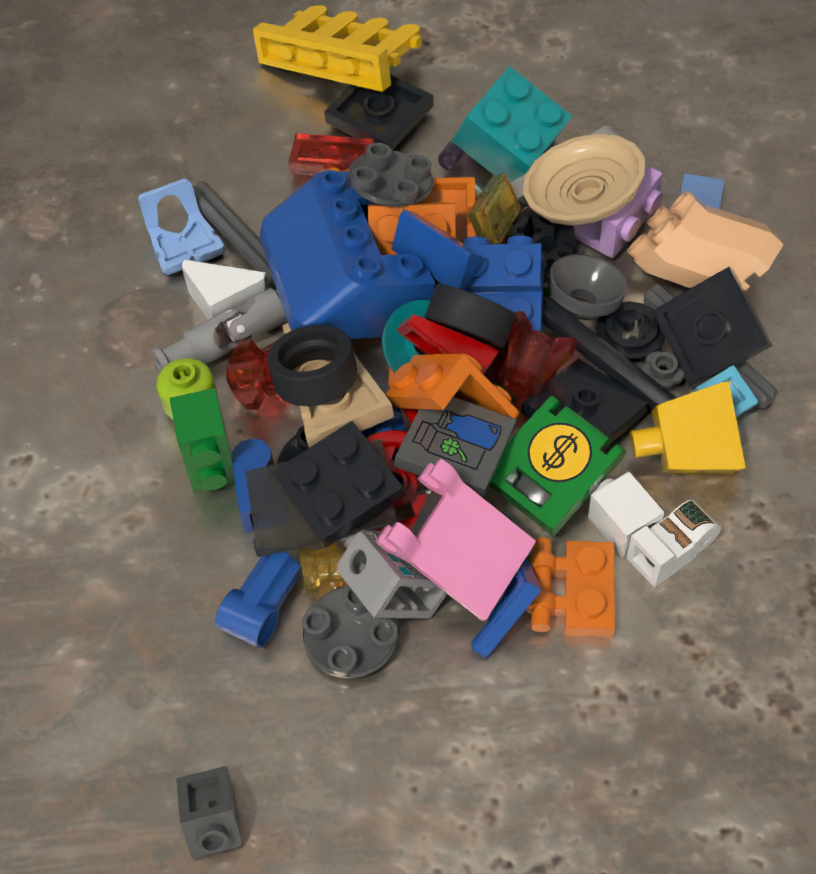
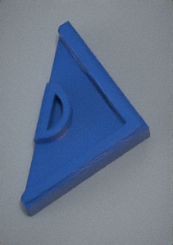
(509, 608)

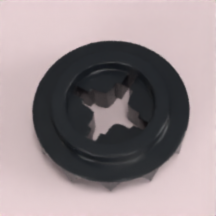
(629, 317)

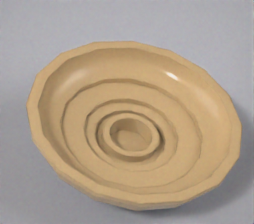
(584, 179)

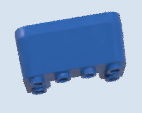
(331, 264)

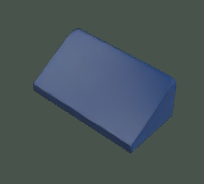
(445, 256)

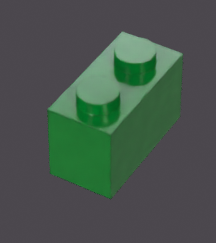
(203, 439)

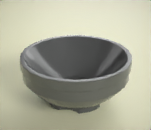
(587, 279)

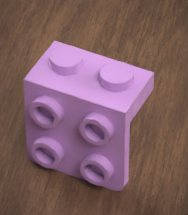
(616, 230)

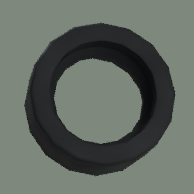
(470, 315)
(317, 385)

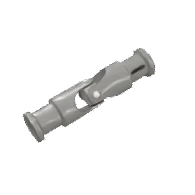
(257, 315)

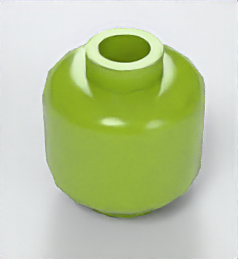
(182, 378)

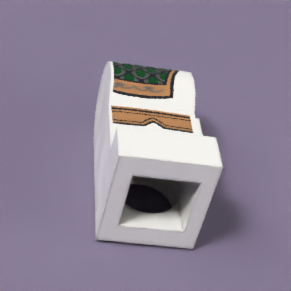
(672, 542)

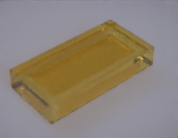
(494, 209)

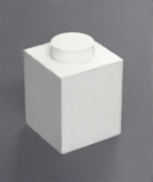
(621, 509)

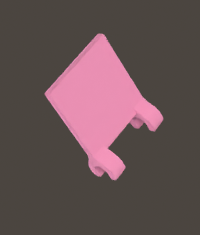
(463, 544)

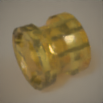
(320, 568)

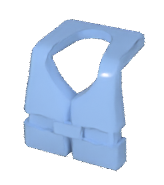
(194, 243)

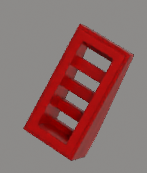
(437, 339)

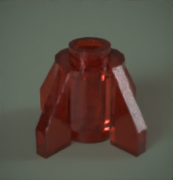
(530, 358)
(249, 375)

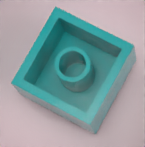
(511, 126)

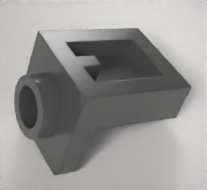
(208, 812)

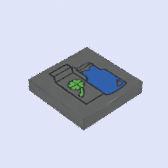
(463, 436)

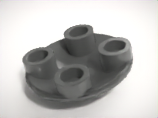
(391, 176)
(346, 637)

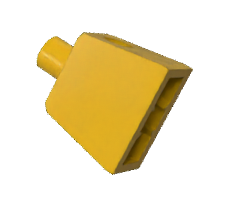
(694, 434)

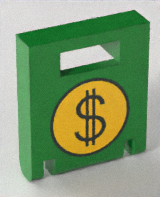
(560, 457)

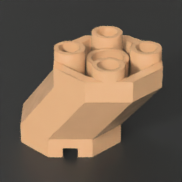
(700, 240)

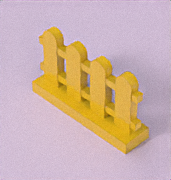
(317, 46)

